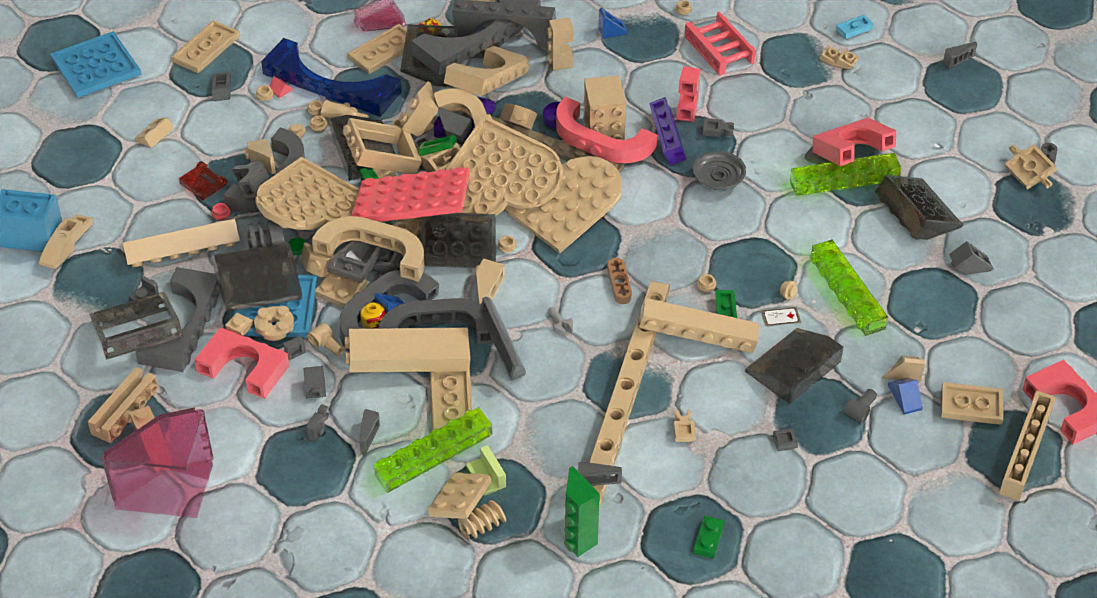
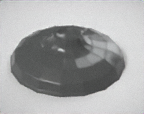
(719, 170)

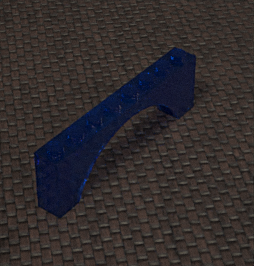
(369, 96)

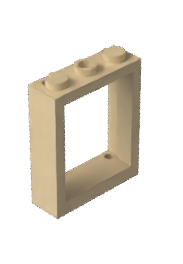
(406, 163)

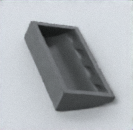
(501, 339)

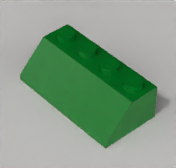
(580, 514)

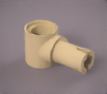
(323, 336)

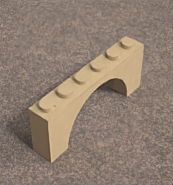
(504, 68)

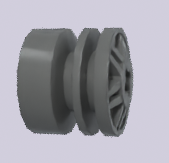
(265, 238)

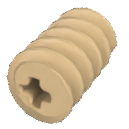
(481, 518)

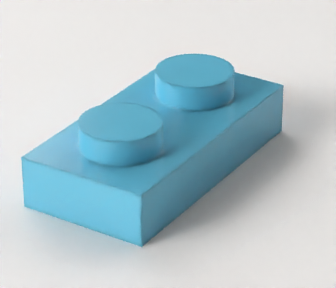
(855, 26)

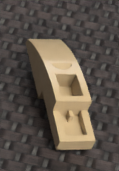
(63, 240)

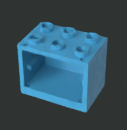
(27, 219)

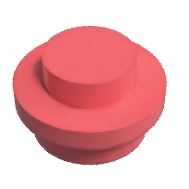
(220, 211)

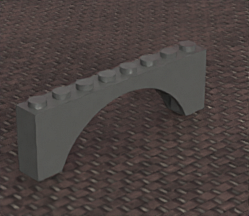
(441, 52)

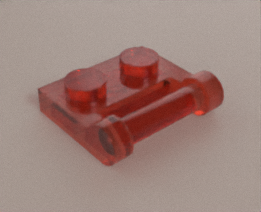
(199, 185)

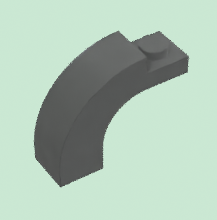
(251, 177)

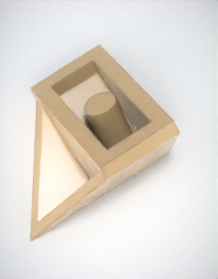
(907, 367)

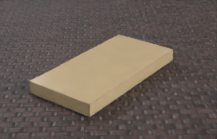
(205, 46)
(379, 50)
(449, 396)

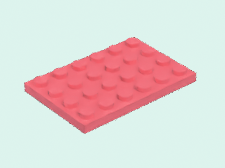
(412, 195)

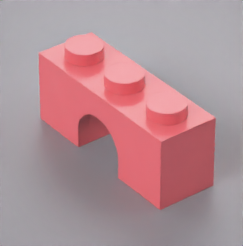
(689, 93)

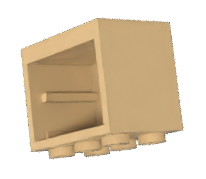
(605, 106)

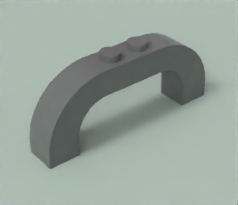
(283, 142)
(388, 284)
(438, 312)

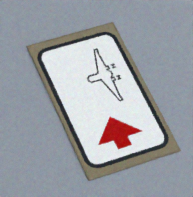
(781, 316)

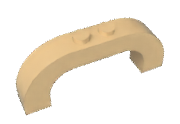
(461, 101)
(373, 233)

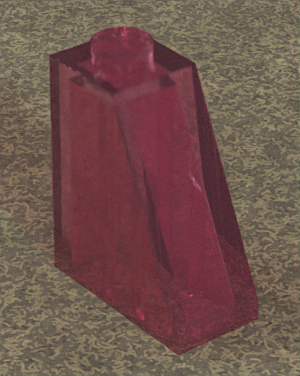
(378, 16)

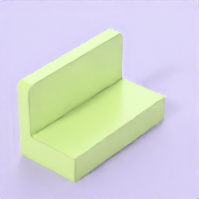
(488, 465)

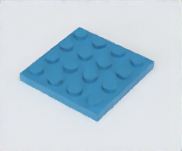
(95, 64)
(301, 309)

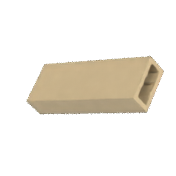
(408, 350)

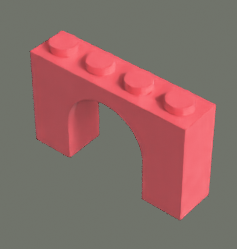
(838, 143)
(228, 345)
(1062, 379)

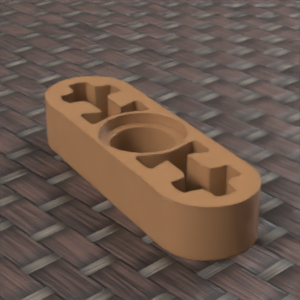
(617, 287)

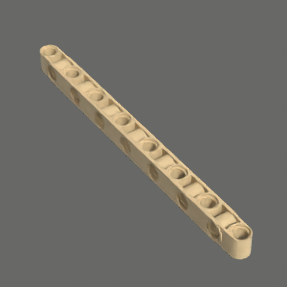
(626, 388)

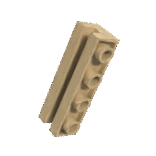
(128, 397)

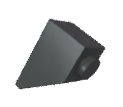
(455, 125)
(970, 259)

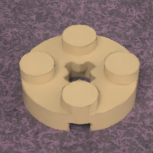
(280, 315)

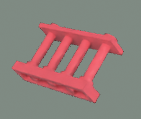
(711, 53)

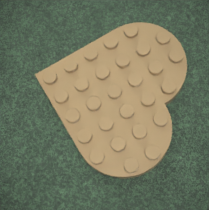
(506, 169)
(586, 194)
(305, 196)

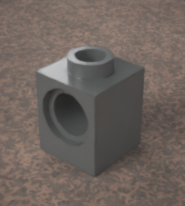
(314, 382)

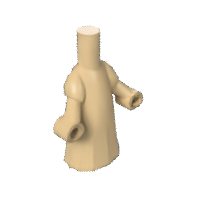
(333, 109)

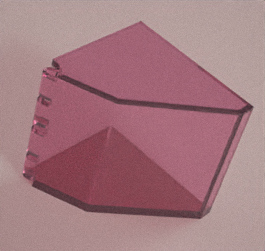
(162, 465)

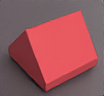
(279, 87)

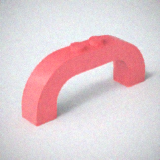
(599, 144)

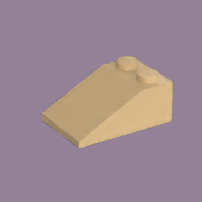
(419, 111)

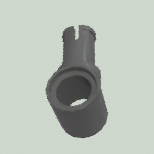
(860, 408)

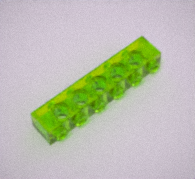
(834, 177)
(849, 287)
(428, 458)

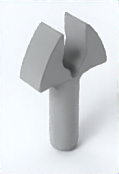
(557, 328)

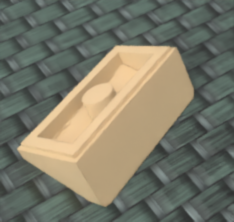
(154, 132)

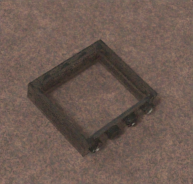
(139, 337)

